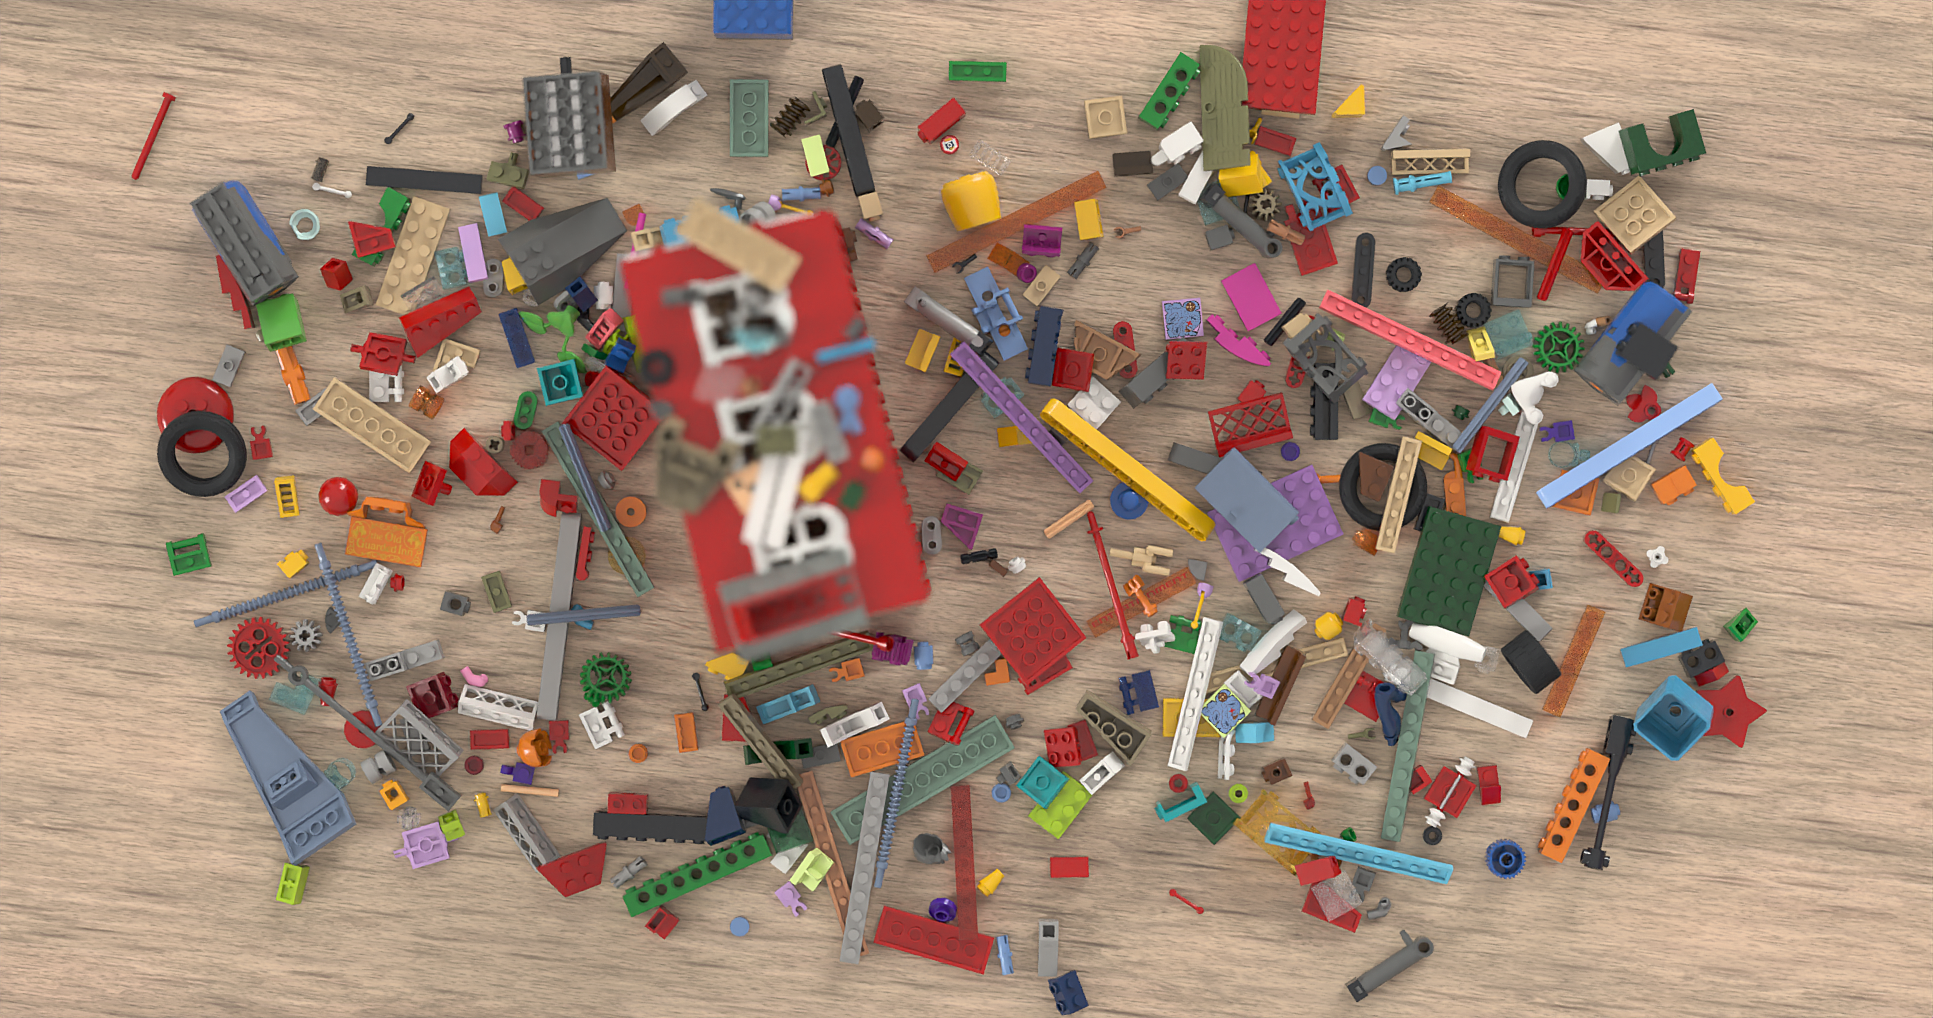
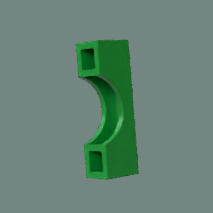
(394, 206)

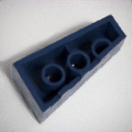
(1045, 346)

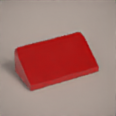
(946, 461)
(1069, 867)

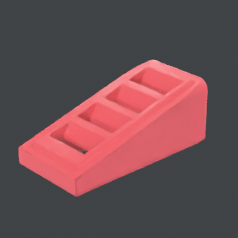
(612, 320)

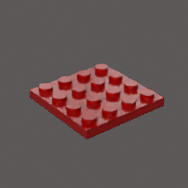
(613, 417)
(1032, 631)

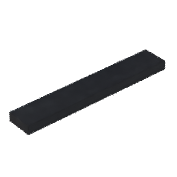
(424, 180)

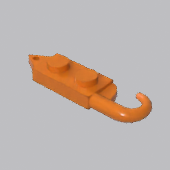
(1454, 489)

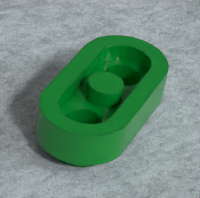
(525, 410)

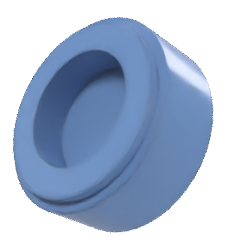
(1377, 175)
(1001, 792)
(739, 926)

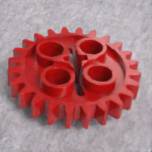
(248, 634)

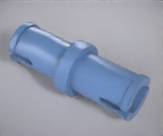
(801, 194)
(1005, 955)

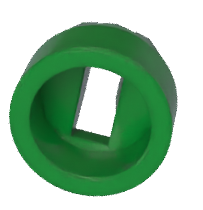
(1348, 834)

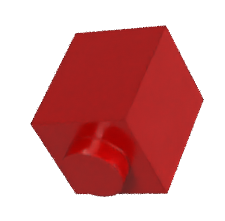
(1252, 391)

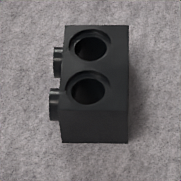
(1702, 662)

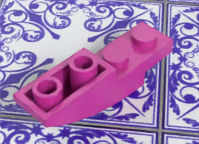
(1243, 349)

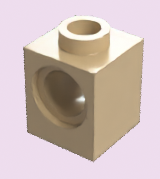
(871, 206)

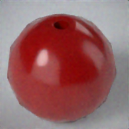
(338, 496)

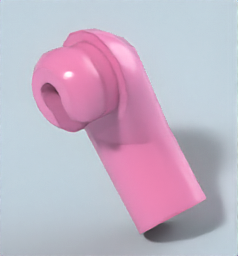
(474, 680)

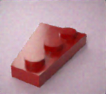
(1347, 921)

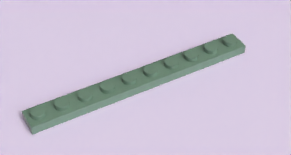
(614, 537)
(1407, 752)

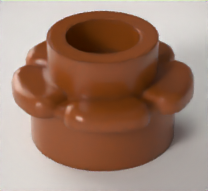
(827, 187)

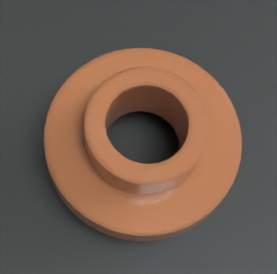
(750, 387)

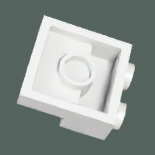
(1094, 405)

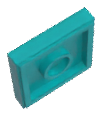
(1042, 782)

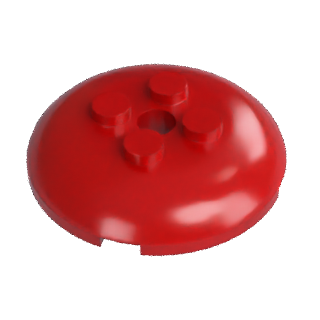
(197, 395)

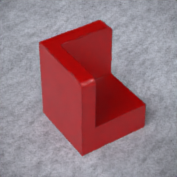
(336, 274)
(1420, 779)

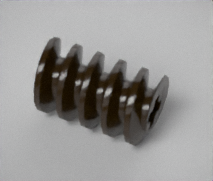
(790, 117)
(1448, 324)

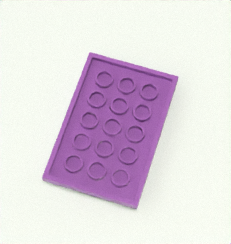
(1314, 527)

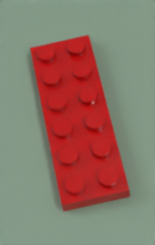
(932, 940)

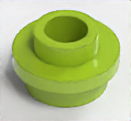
(1234, 788)

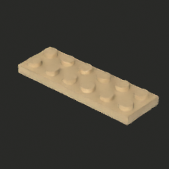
(738, 245)
(413, 253)
(371, 425)

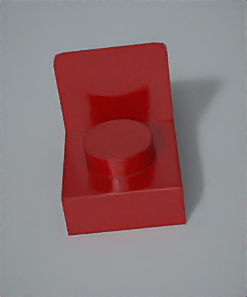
(1489, 785)

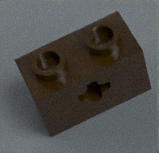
(869, 115)

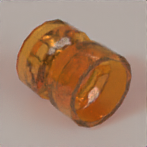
(426, 402)

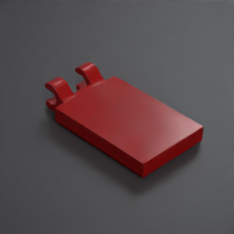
(1316, 249)

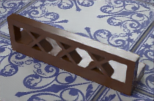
(1286, 673)

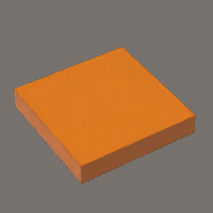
(1581, 500)

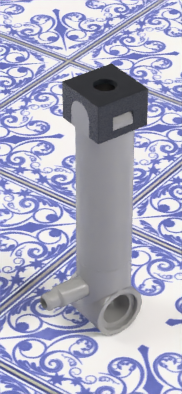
(948, 321)

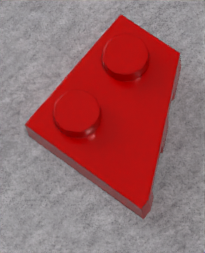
(370, 238)

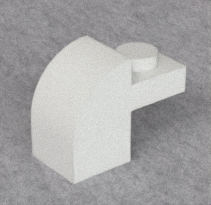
(448, 374)

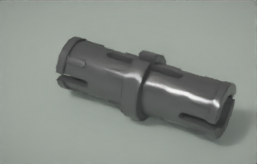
(1083, 260)

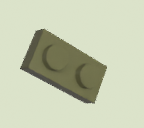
(496, 591)

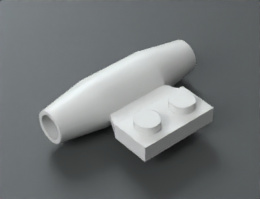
(1447, 649)

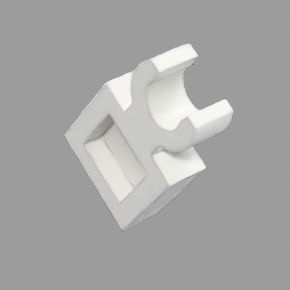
(541, 628)

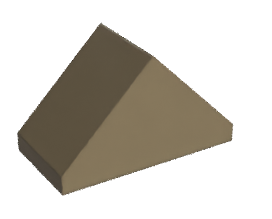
(356, 299)

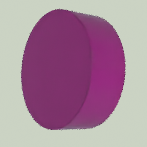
(1026, 272)

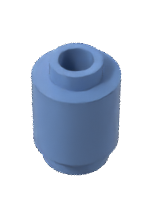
(923, 655)
(1613, 812)

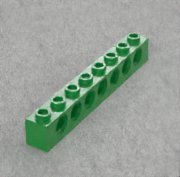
(637, 906)

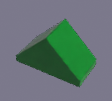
(1741, 625)

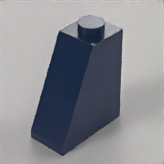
(723, 818)

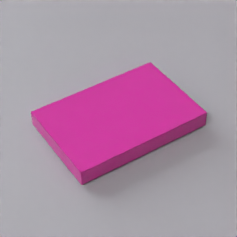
(1251, 297)

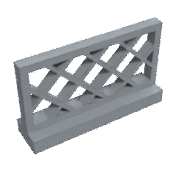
(429, 730)

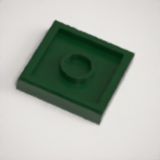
(1213, 818)

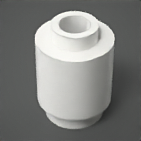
(604, 294)

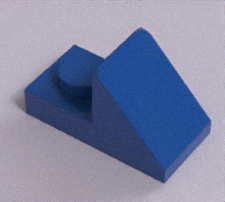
(620, 355)

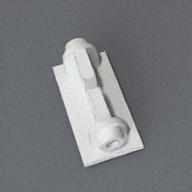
(375, 583)

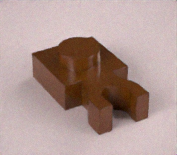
(850, 238)

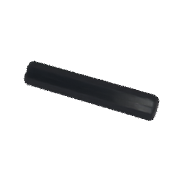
(1277, 331)

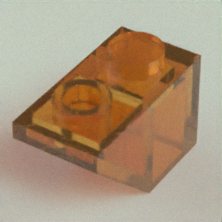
(1365, 541)

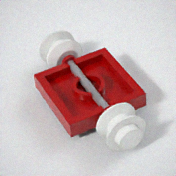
(1450, 791)

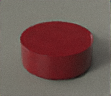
(474, 765)

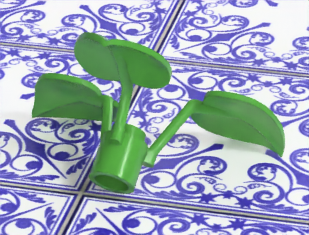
(562, 321)

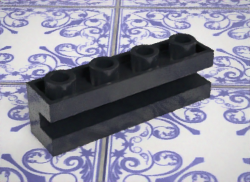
(1323, 411)

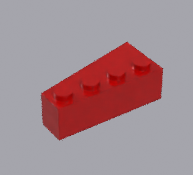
(439, 319)

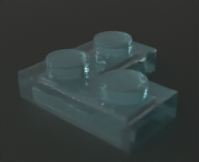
(294, 699)

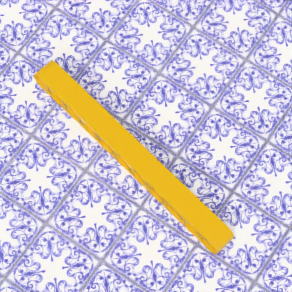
(1127, 469)

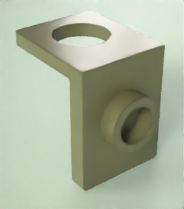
(822, 105)

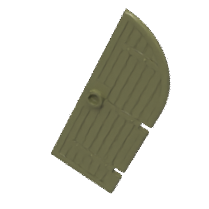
(1223, 116)

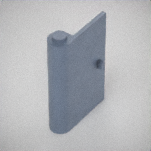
(1247, 500)

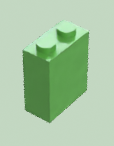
(281, 322)

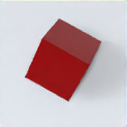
(662, 922)

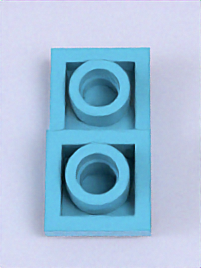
(492, 214)

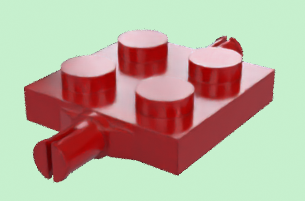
(383, 354)

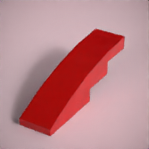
(238, 298)

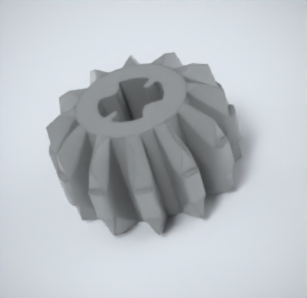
(302, 629)

